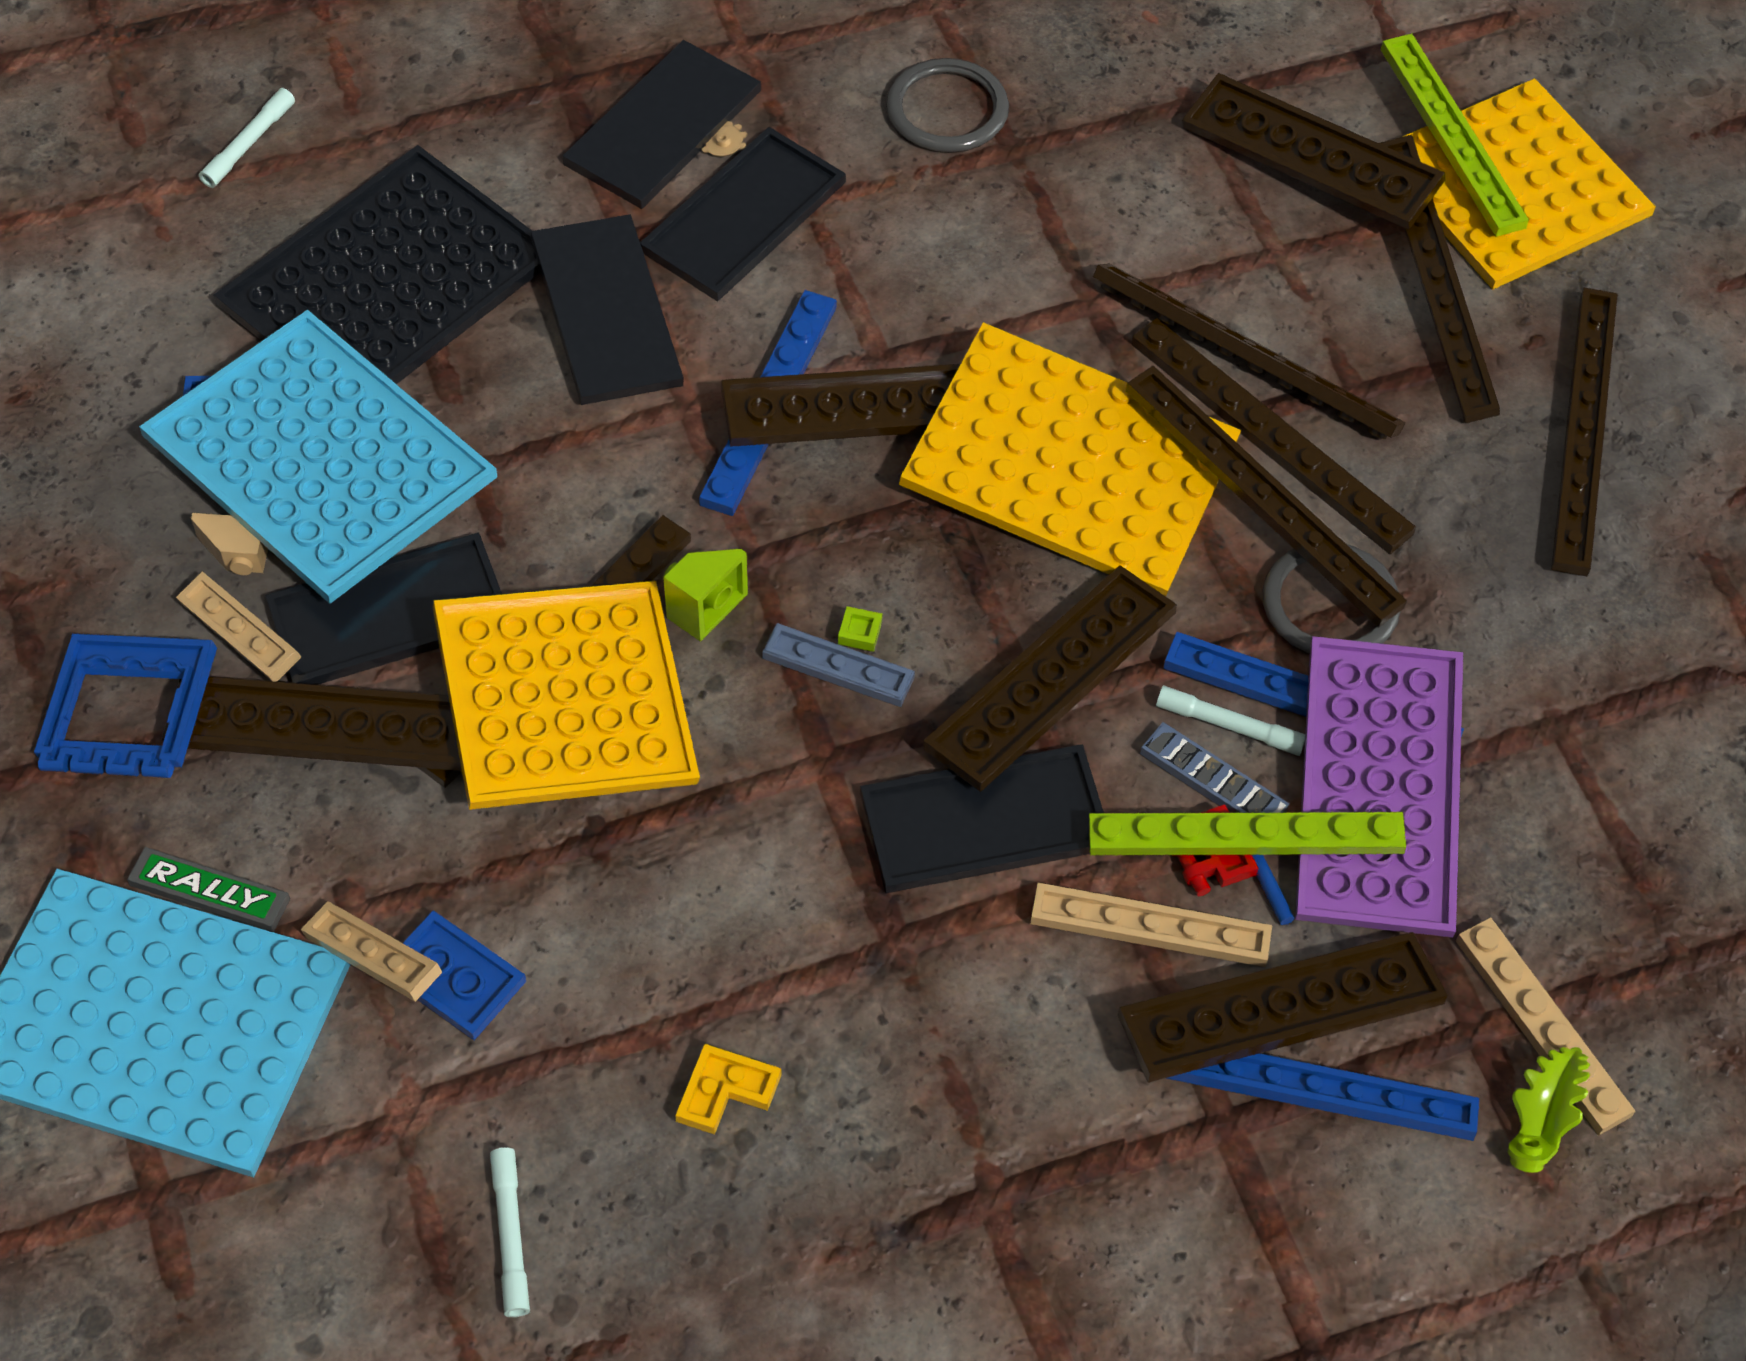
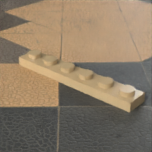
(1151, 924)
(1541, 1019)

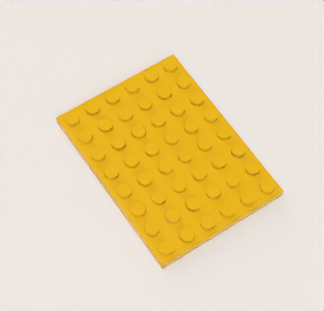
(1062, 460)

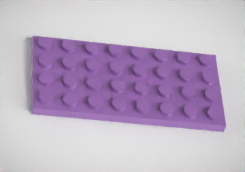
(1384, 741)

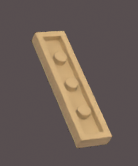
(238, 627)
(372, 951)

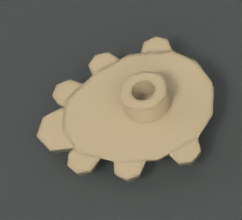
(726, 141)

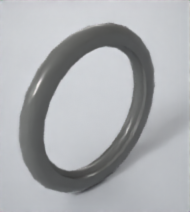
(946, 143)
(1288, 631)

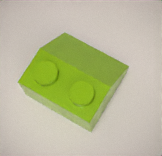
(705, 589)

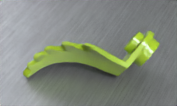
(1548, 1107)

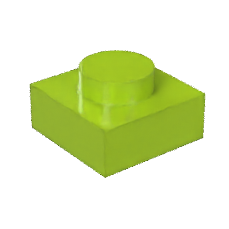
(860, 628)

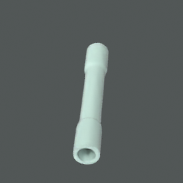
(224, 161)
(1271, 734)
(514, 1277)

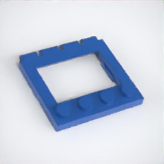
(128, 657)

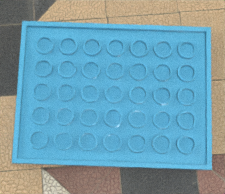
(318, 454)
(160, 1020)

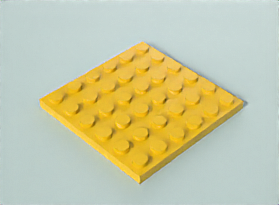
(1553, 171)
(564, 694)

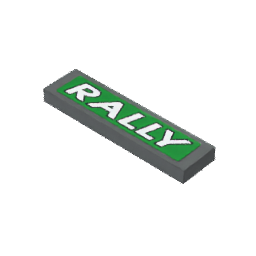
(209, 889)

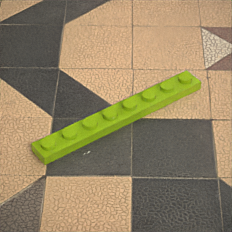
(1454, 135)
(1247, 833)

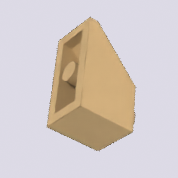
(230, 543)

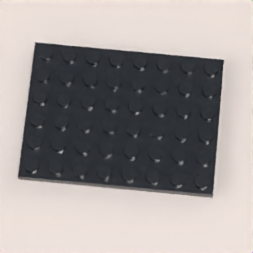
(392, 266)

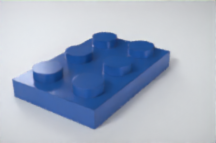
(473, 978)

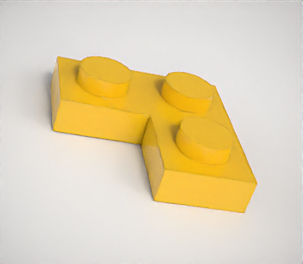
(722, 1077)

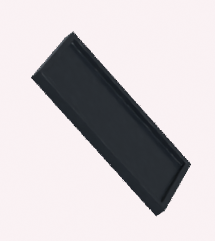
(661, 124)
(742, 213)
(606, 309)
(383, 614)
(947, 830)

